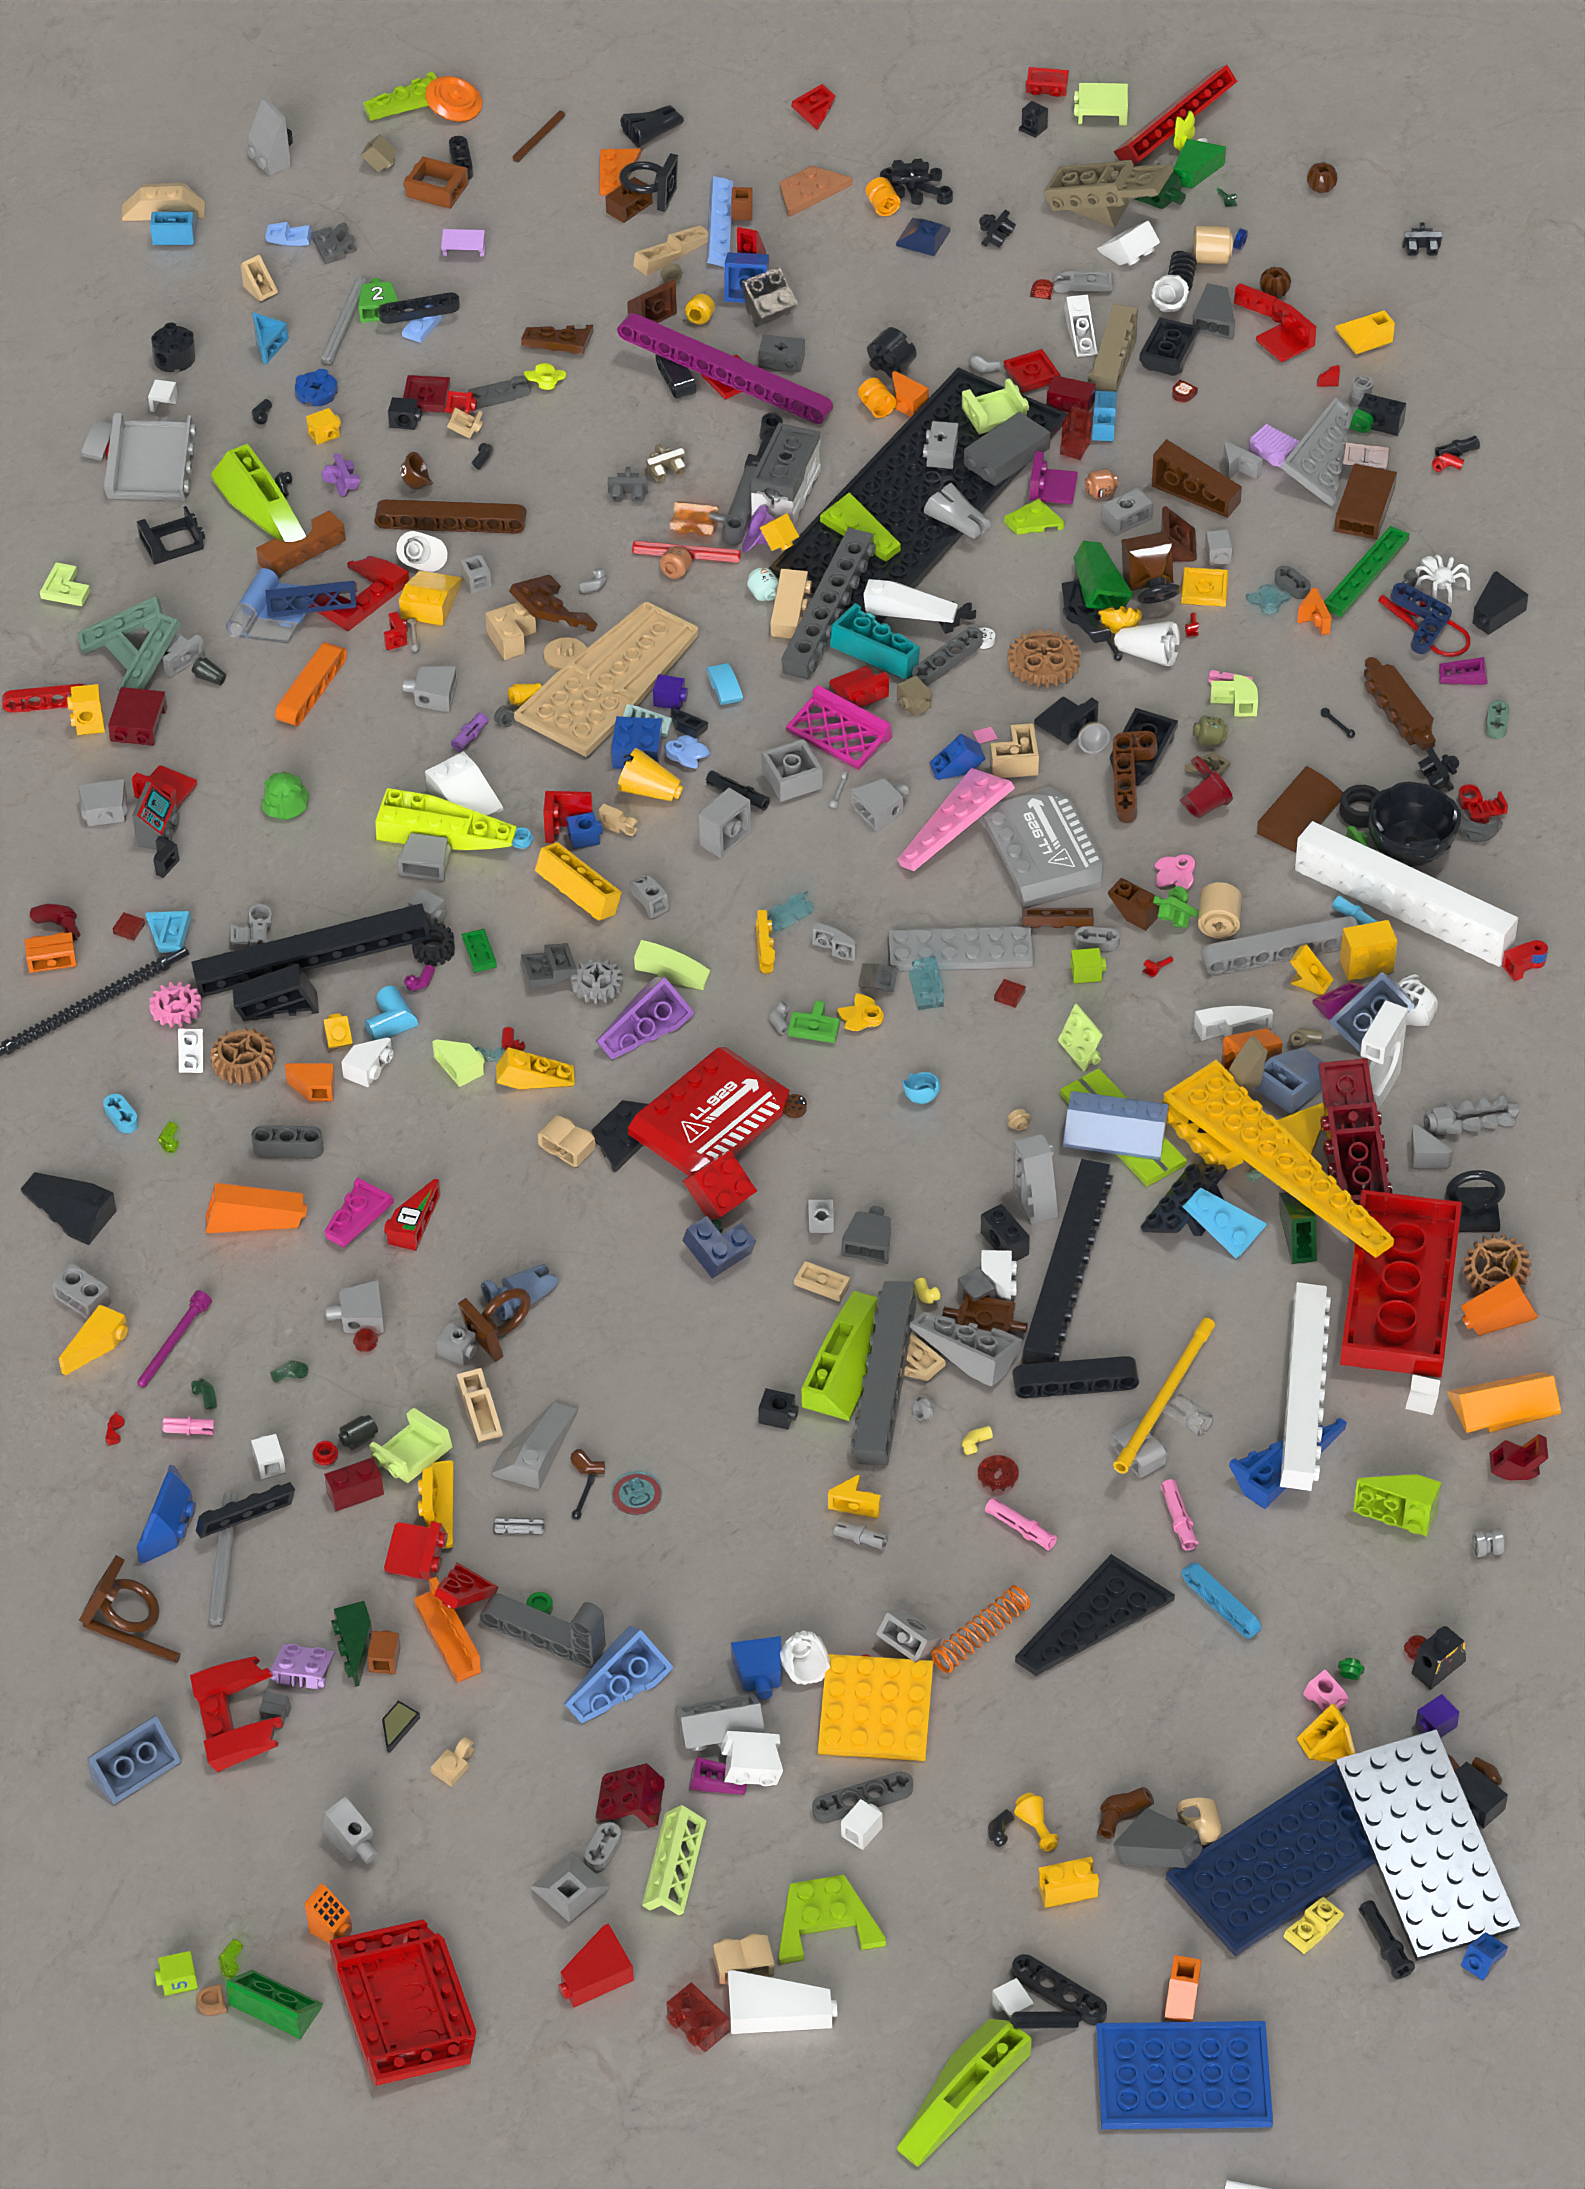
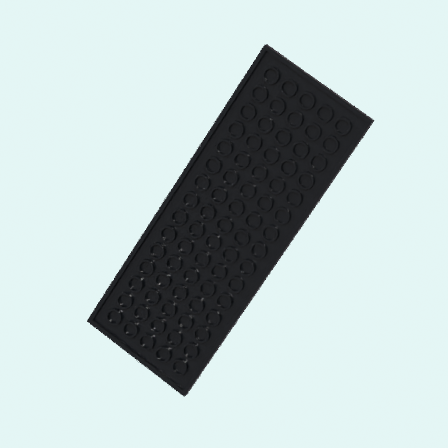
(899, 484)

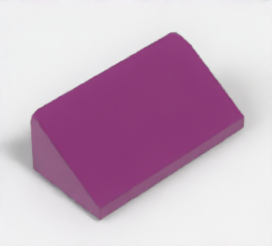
(1335, 1000)

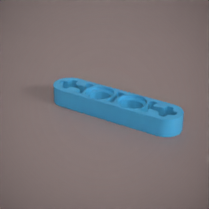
(1221, 1600)

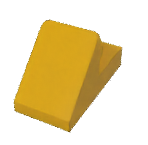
(1310, 972)
(849, 1499)

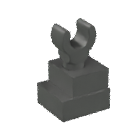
(274, 1706)

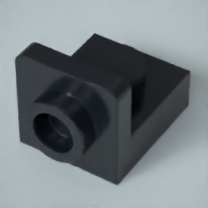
(166, 856)

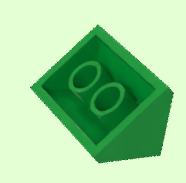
(272, 2002)

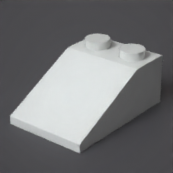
(462, 784)

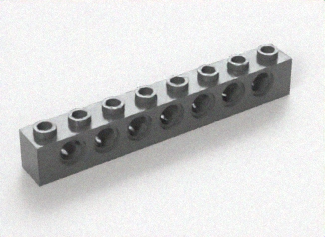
(828, 603)

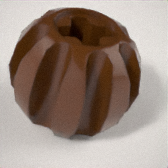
(1322, 177)
(1275, 281)

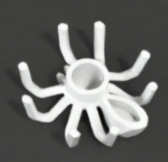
(1442, 576)

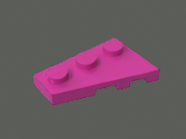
(359, 1211)

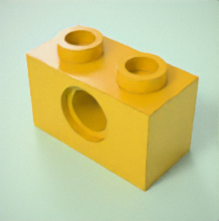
(87, 709)

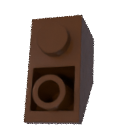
(1134, 903)

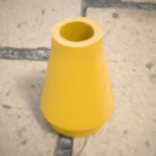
(520, 693)

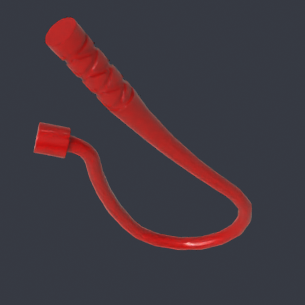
(1407, 619)

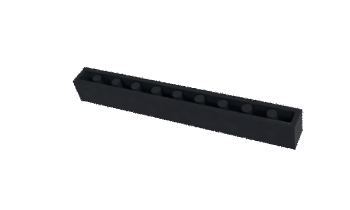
(313, 948)
(1067, 1263)

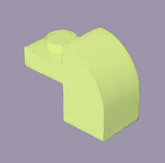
(1240, 692)

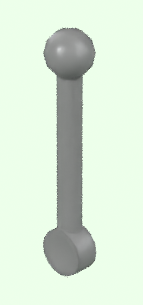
(412, 623)
(833, 803)

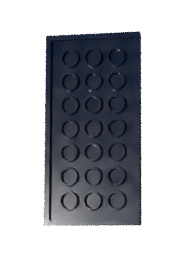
(1276, 1863)

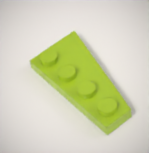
(400, 100)
(852, 514)

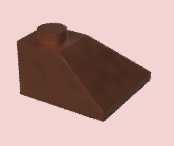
(656, 303)

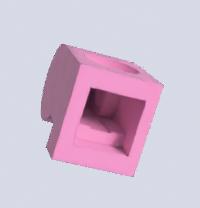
(1325, 1691)

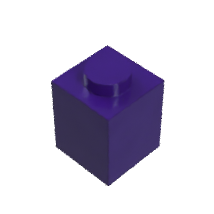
(669, 692)
(1437, 1715)

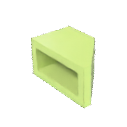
(459, 1060)

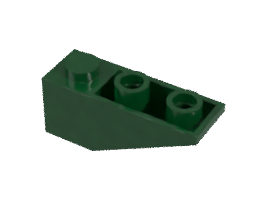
(355, 1631)

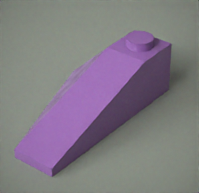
(648, 1016)

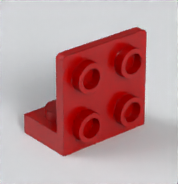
(1290, 337)
(170, 782)
(561, 805)

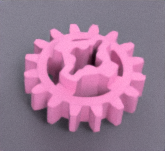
(175, 1004)

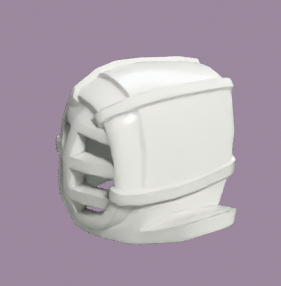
(1422, 997)

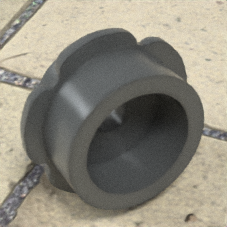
(504, 716)

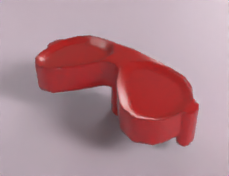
(115, 1422)

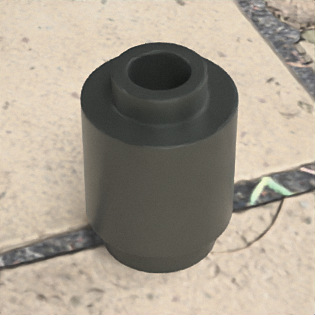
(357, 1431)

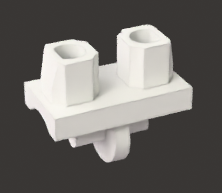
(191, 1050)

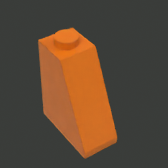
(1233, 1043)
(1498, 1308)

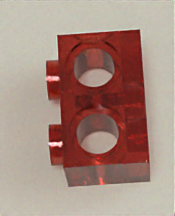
(1076, 433)
(703, 2013)

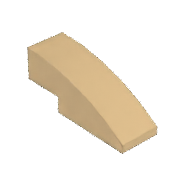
(479, 1405)

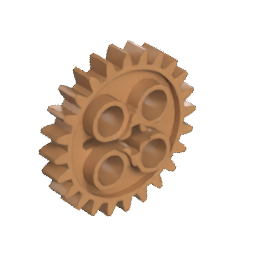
(1043, 658)

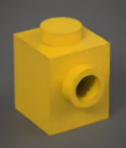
(323, 426)
(779, 532)

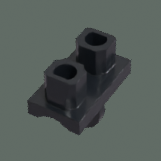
(909, 172)
(994, 227)
(1422, 238)
(1432, 763)

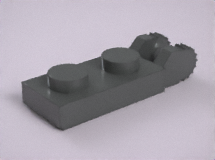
(501, 392)

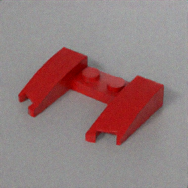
(387, 582)
(224, 1743)

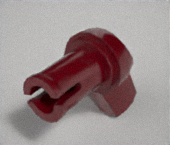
(57, 914)

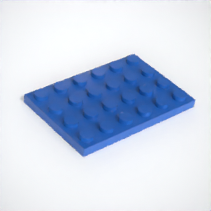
(1184, 2075)

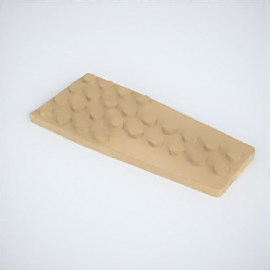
(616, 670)

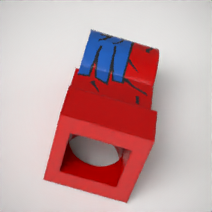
(1524, 957)

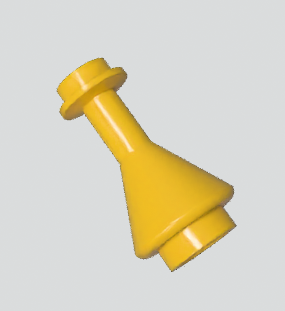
(1031, 1810)

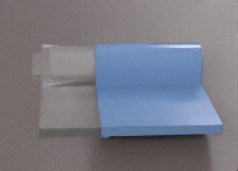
(251, 616)

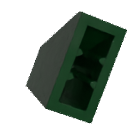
(1299, 1229)

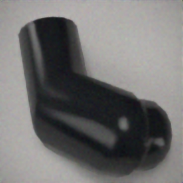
(281, 480)
(997, 1828)

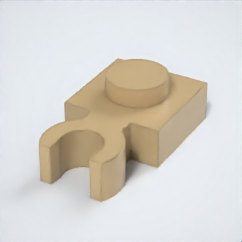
(614, 820)

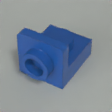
(1483, 1954)

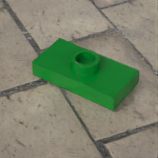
(479, 950)

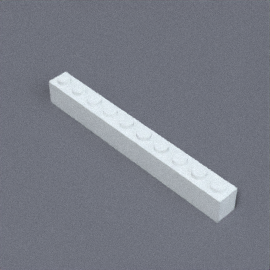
(1303, 1387)

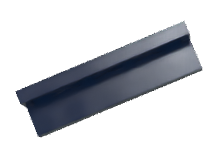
(311, 591)

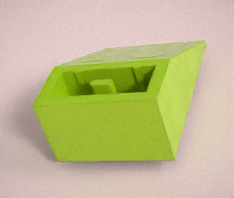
(1399, 1501)

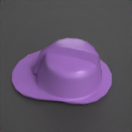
(754, 533)

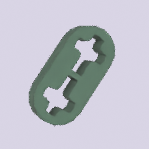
(1501, 720)

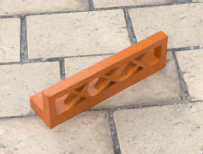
(448, 1634)

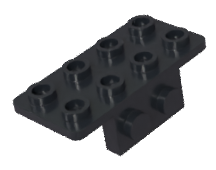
(1169, 1214)

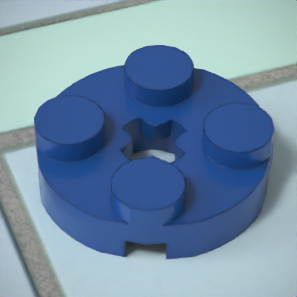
(307, 383)

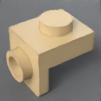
(464, 423)

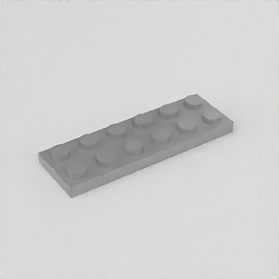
(962, 947)

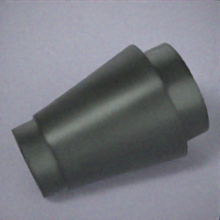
(208, 671)

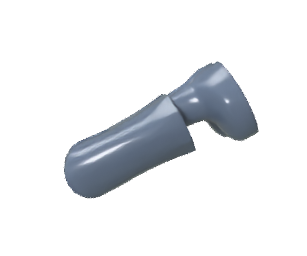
(534, 1280)

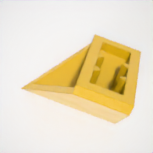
(1327, 1737)

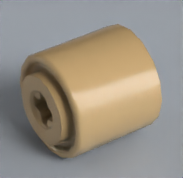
(1212, 244)
(1219, 910)

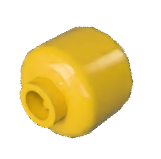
(700, 309)

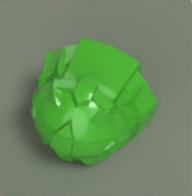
(284, 796)

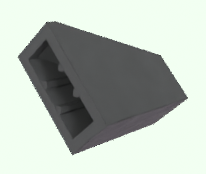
(1215, 312)
(1158, 1842)

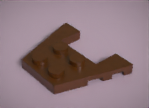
(539, 601)

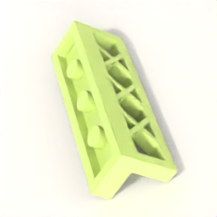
(668, 1855)

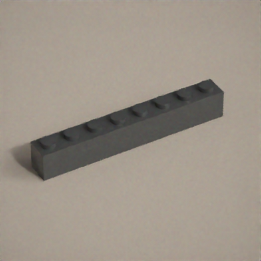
(885, 1373)

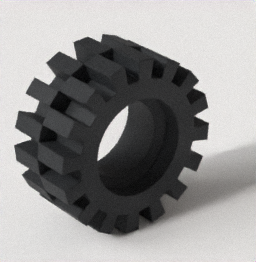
(437, 953)

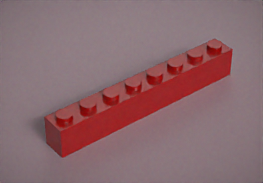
(1165, 123)

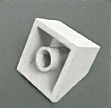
(1130, 244)

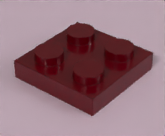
(429, 391)

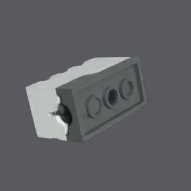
(786, 471)

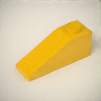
(95, 1338)

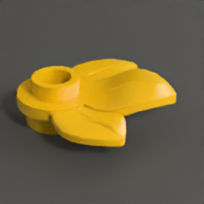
(862, 1014)

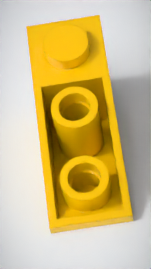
(531, 1071)

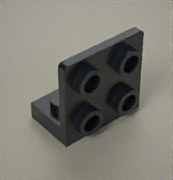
(1067, 718)

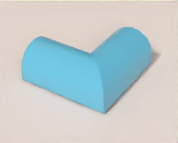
(395, 1016)

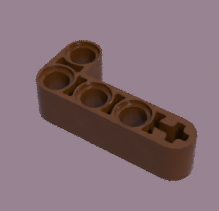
(1127, 777)

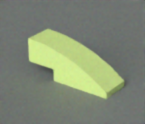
(670, 964)

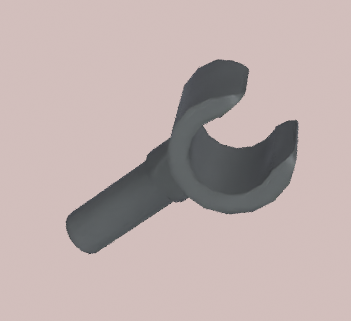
(1410, 578)

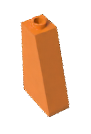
(252, 1209)

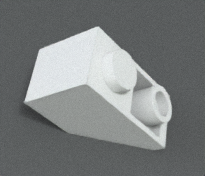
(366, 1061)
(998, 1269)

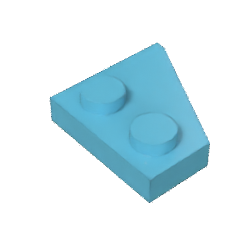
(169, 929)

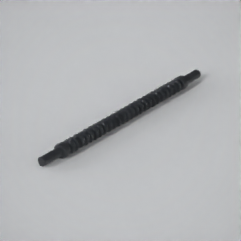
(162, 963)

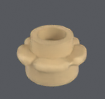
(1019, 1119)

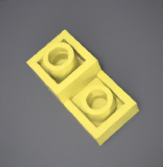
(1314, 1926)

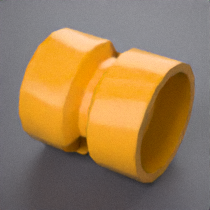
(882, 196)
(876, 397)

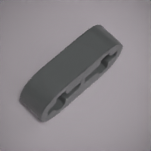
(1289, 579)

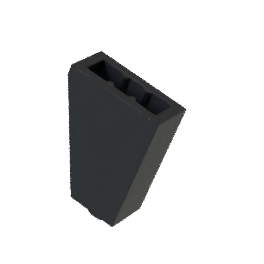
(1498, 604)

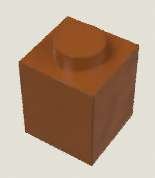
(742, 203)
(384, 1652)

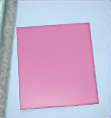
(985, 735)

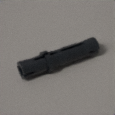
(723, 783)

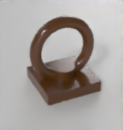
(485, 1327)
(106, 1592)

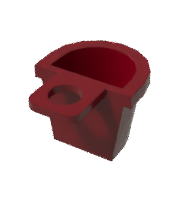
(1208, 793)

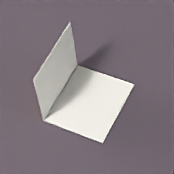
(1423, 1394)

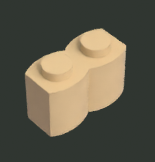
(566, 1141)
(745, 1955)

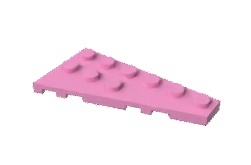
(963, 806)

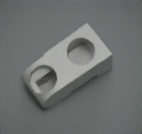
(650, 895)

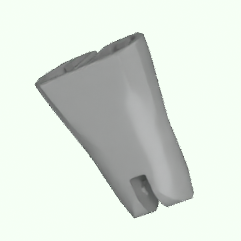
(956, 511)

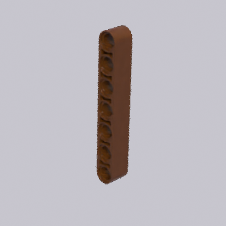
(450, 516)

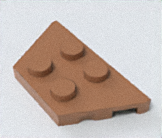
(811, 187)

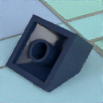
(923, 236)

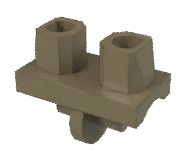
(665, 459)

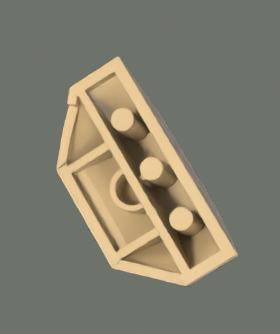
(162, 198)

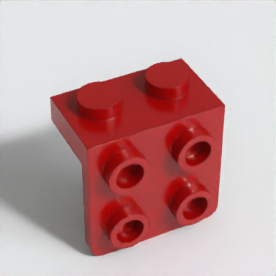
(861, 686)
(416, 1550)

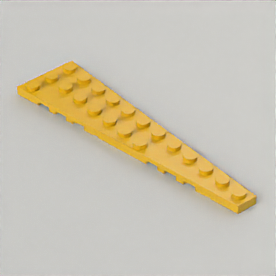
(1239, 1123)

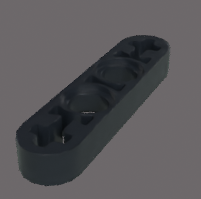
(449, 304)
(1062, 1986)

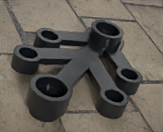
(944, 193)

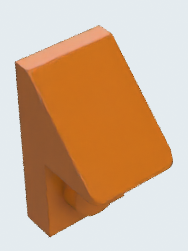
(1315, 610)

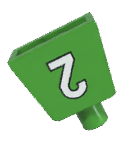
(372, 297)

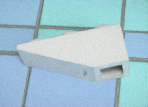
(1080, 325)

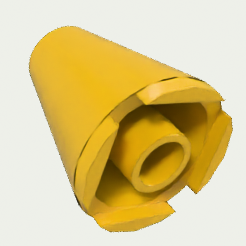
(648, 778)

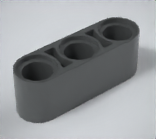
(287, 1142)

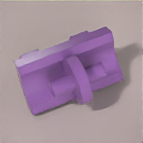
(341, 474)

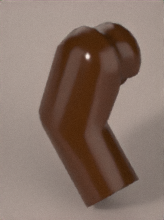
(585, 1465)
(1487, 1770)

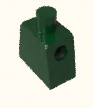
(1169, 193)

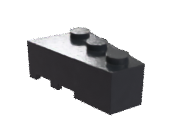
(275, 993)

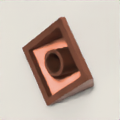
(1180, 534)

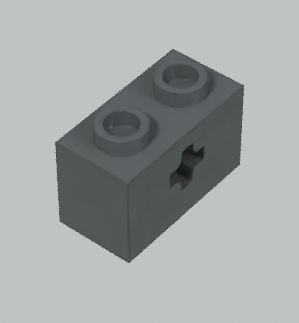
(781, 353)

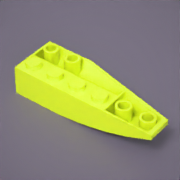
(428, 815)

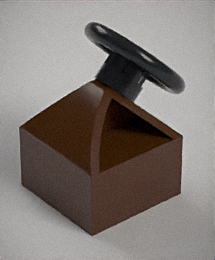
(1149, 565)

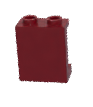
(136, 716)

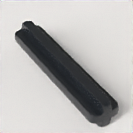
(1045, 2019)

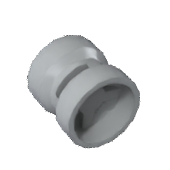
(1360, 385)
(1488, 1542)

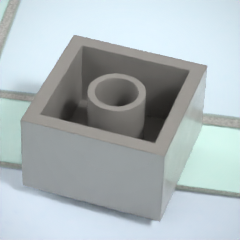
(792, 770)
(724, 822)

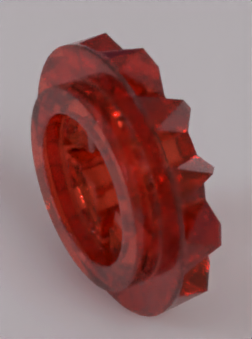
(991, 1465)

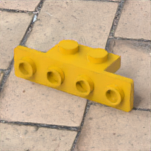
(438, 1497)

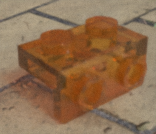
(693, 518)

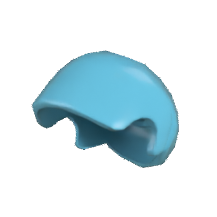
(921, 1087)

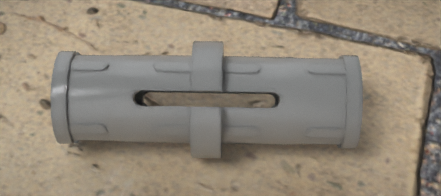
(860, 1534)

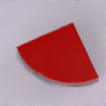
(1329, 377)

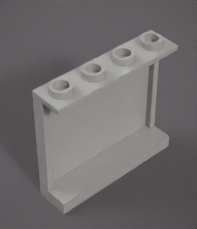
(149, 459)

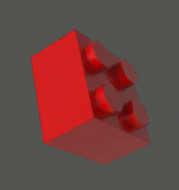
(719, 1185)

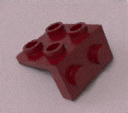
(629, 1792)

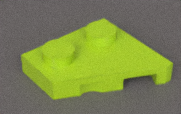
(1033, 518)

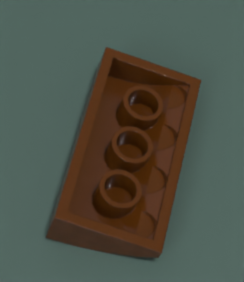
(1305, 800)

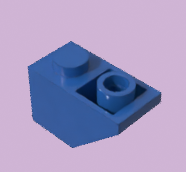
(957, 758)

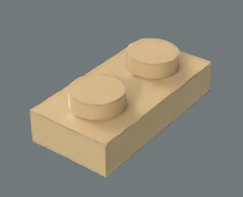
(822, 1281)

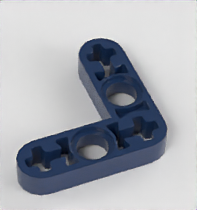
(1431, 618)

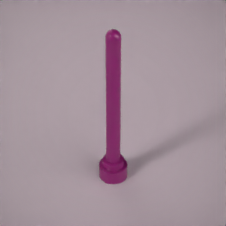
(198, 1303)

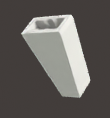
(777, 2004)

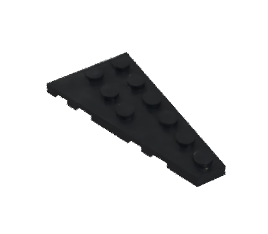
(1100, 1607)

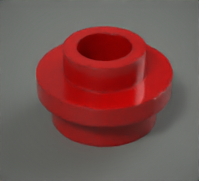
(322, 1448)

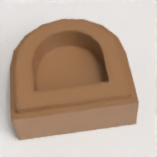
(211, 2000)

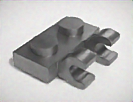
(328, 242)

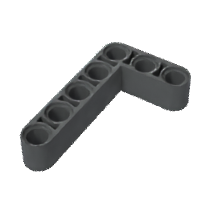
(574, 1641)

